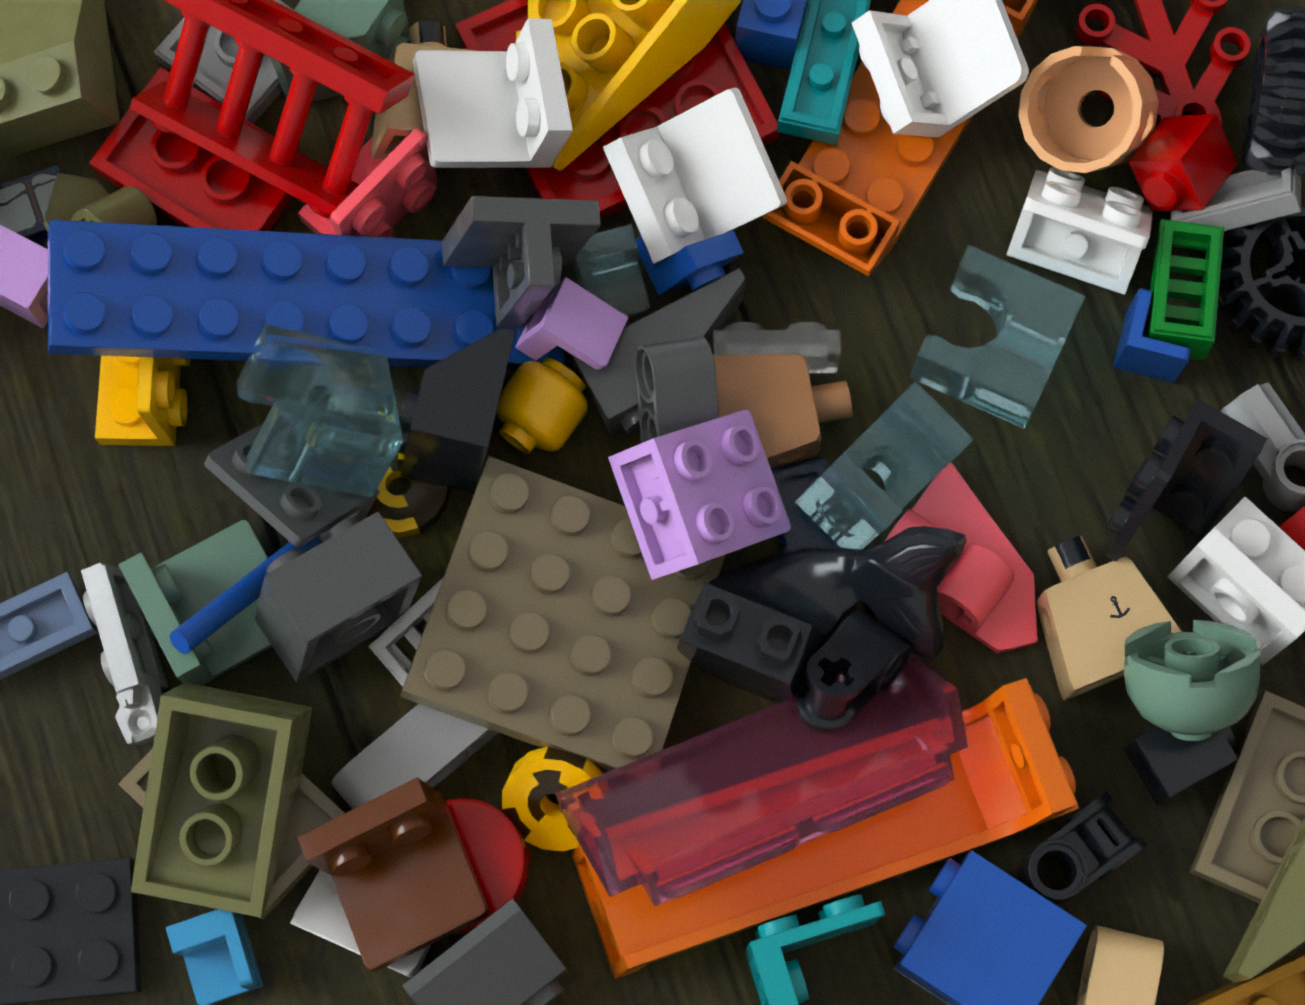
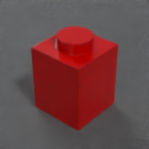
(1183, 162)

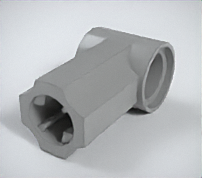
(1267, 415)

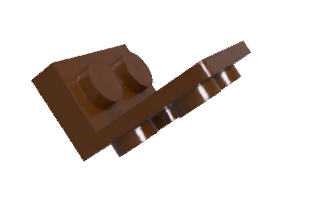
(398, 872)

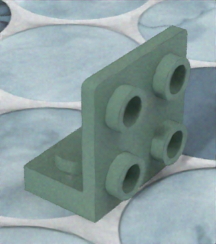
(187, 584)

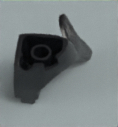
(774, 613)

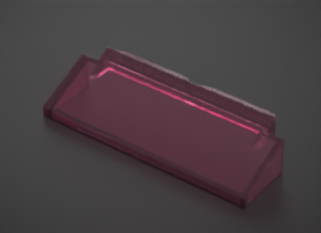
(762, 788)

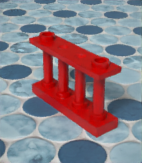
(313, 58)

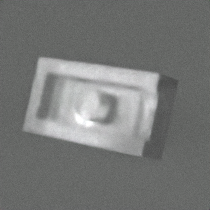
(807, 339)

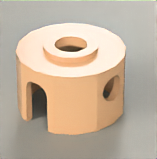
(1053, 114)

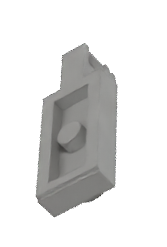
(129, 651)

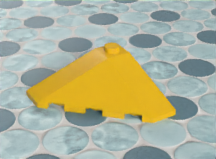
(621, 54)

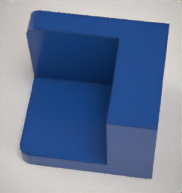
(1144, 354)

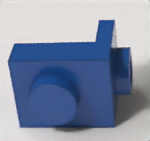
(692, 265)

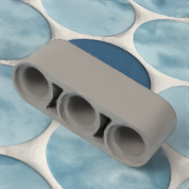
(417, 745)

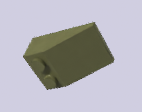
(54, 72)
(219, 797)

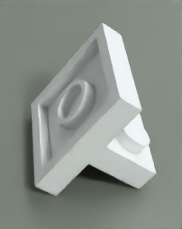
(1248, 578)

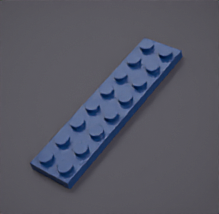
(215, 289)

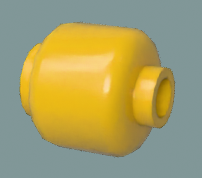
(541, 406)

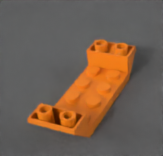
(868, 186)

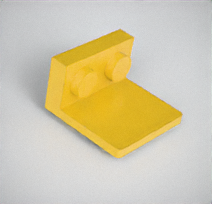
(140, 401)

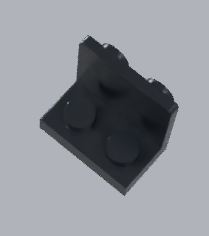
(1193, 477)

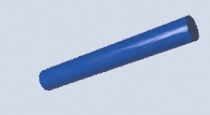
(227, 604)

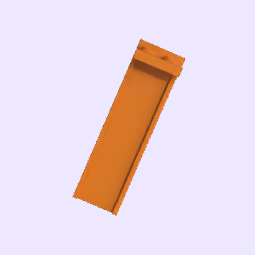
(1000, 788)

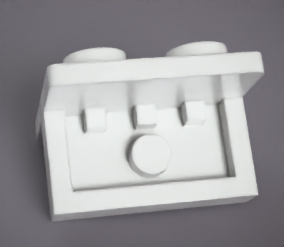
(1081, 229)

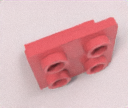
(385, 193)

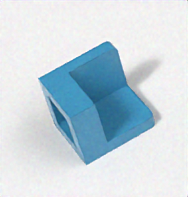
(216, 955)

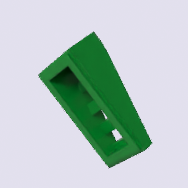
(1181, 324)

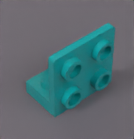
(783, 981)

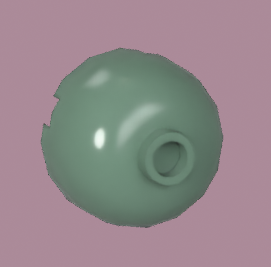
(1192, 679)

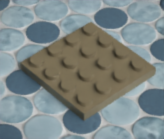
(556, 623)

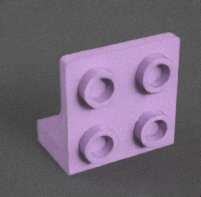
(699, 493)

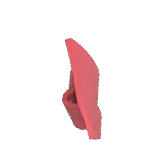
(990, 584)

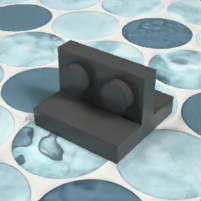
(523, 244)

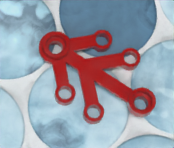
(1169, 53)

